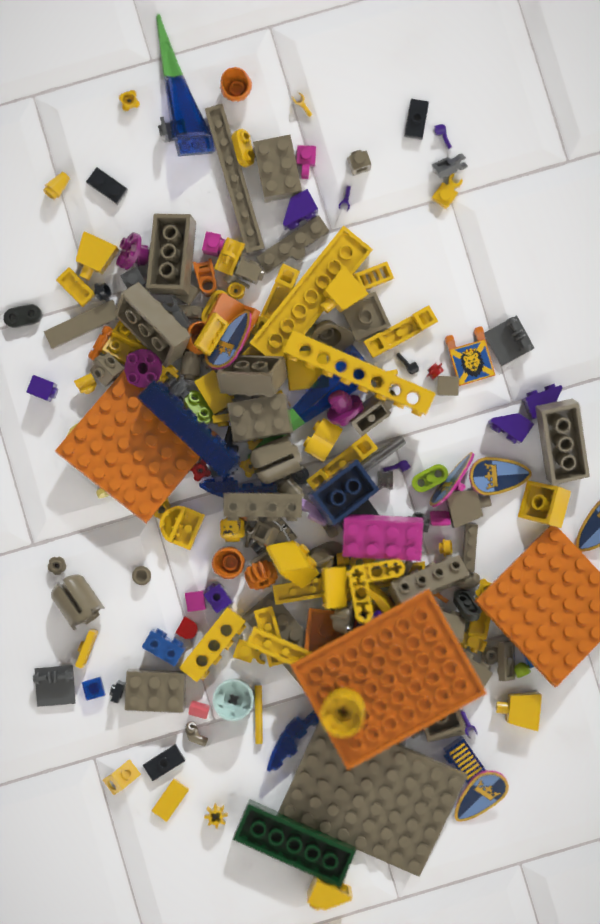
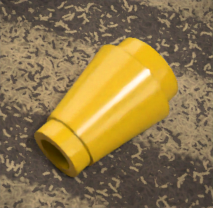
(55, 187)

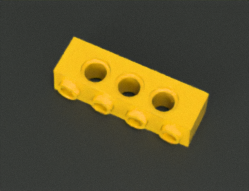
(191, 666)

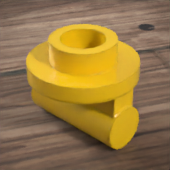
(86, 384)

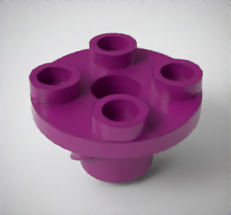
(132, 252)
(143, 367)
(343, 407)

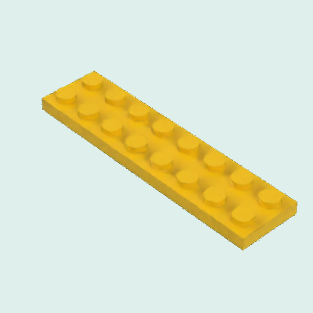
(302, 304)

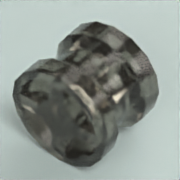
(385, 480)

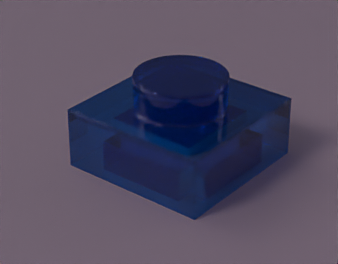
(93, 688)

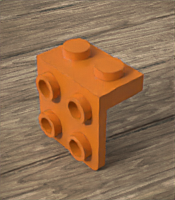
(229, 308)

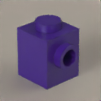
(42, 388)
(217, 597)

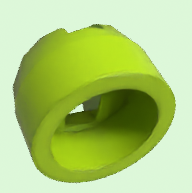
(521, 669)

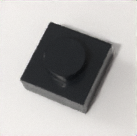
(116, 691)

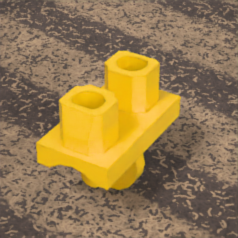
(229, 256)

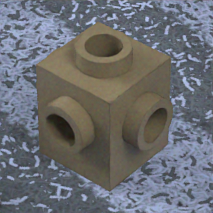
(106, 369)

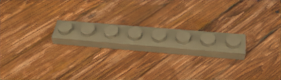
(234, 179)

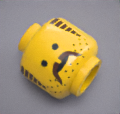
(232, 530)

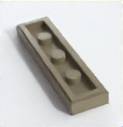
(81, 324)

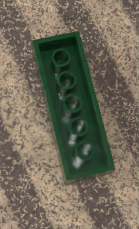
(294, 843)

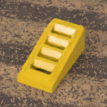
(362, 276)

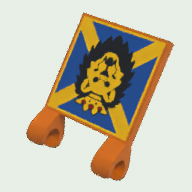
(472, 360)

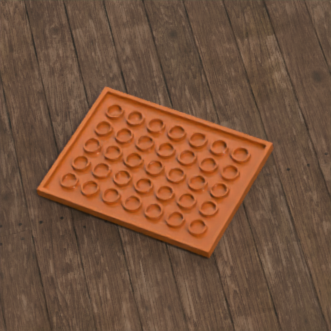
(403, 669)

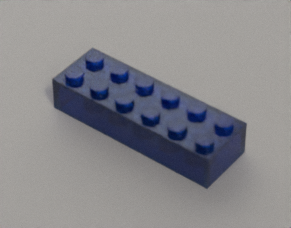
(189, 430)

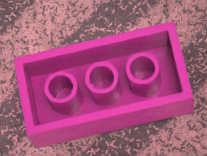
(383, 537)

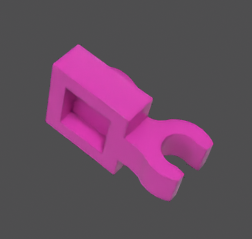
(306, 158)

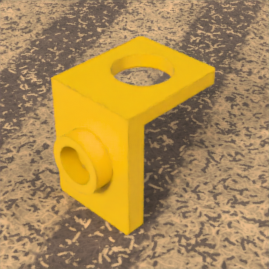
(122, 777)

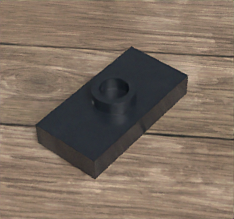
(416, 119)
(164, 762)

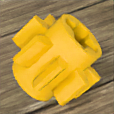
(216, 821)

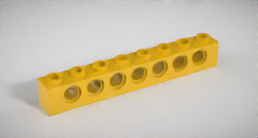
(298, 340)

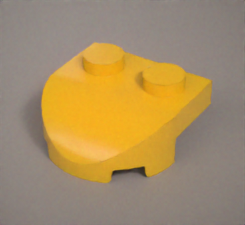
(181, 525)

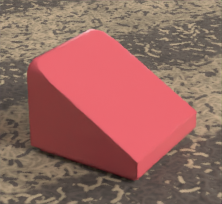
(199, 709)

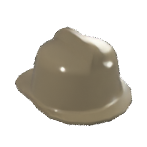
(332, 335)
(326, 555)
(343, 619)

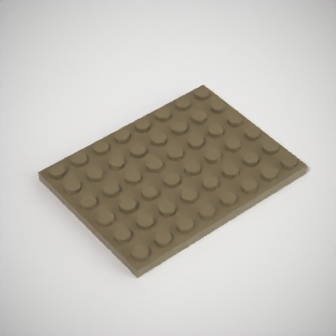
(381, 807)

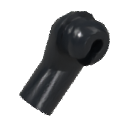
(229, 440)

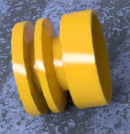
(333, 718)

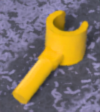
(301, 102)

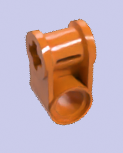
(205, 274)

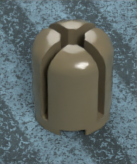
(276, 460)
(76, 600)

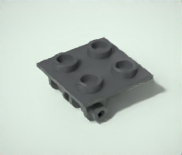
(509, 340)
(54, 685)

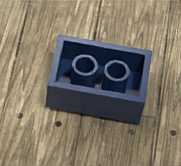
(343, 492)

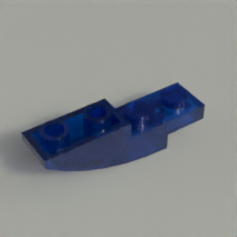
(232, 486)
(286, 744)

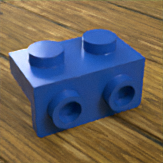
(164, 647)

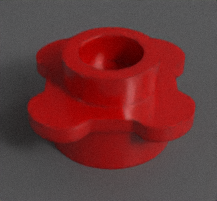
(434, 371)
(205, 471)

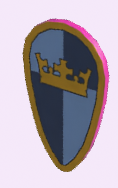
(231, 342)
(497, 475)
(452, 482)
(589, 532)
(481, 794)

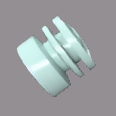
(232, 711)

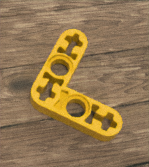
(367, 577)

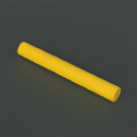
(258, 715)

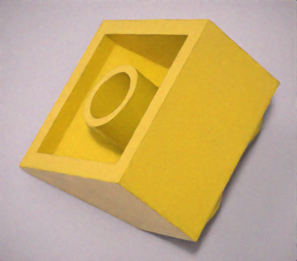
(544, 504)
(293, 562)
(335, 587)
(327, 896)

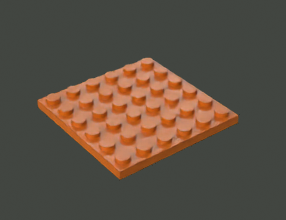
(128, 450)
(548, 604)

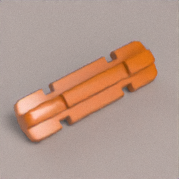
(100, 342)

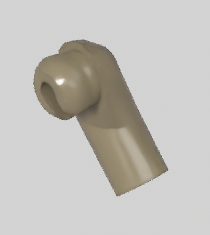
(470, 582)
(193, 734)

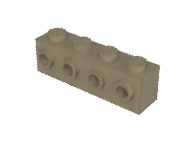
(262, 505)
(434, 576)

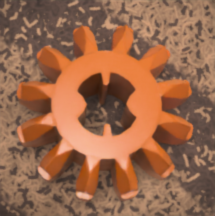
(261, 575)

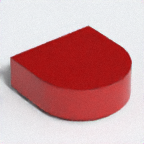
(187, 628)

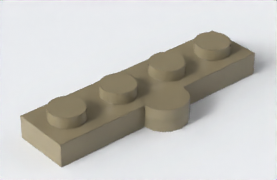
(293, 245)

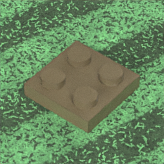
(366, 317)

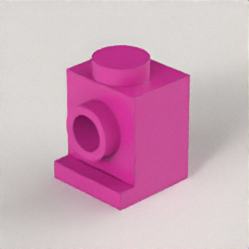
(213, 244)

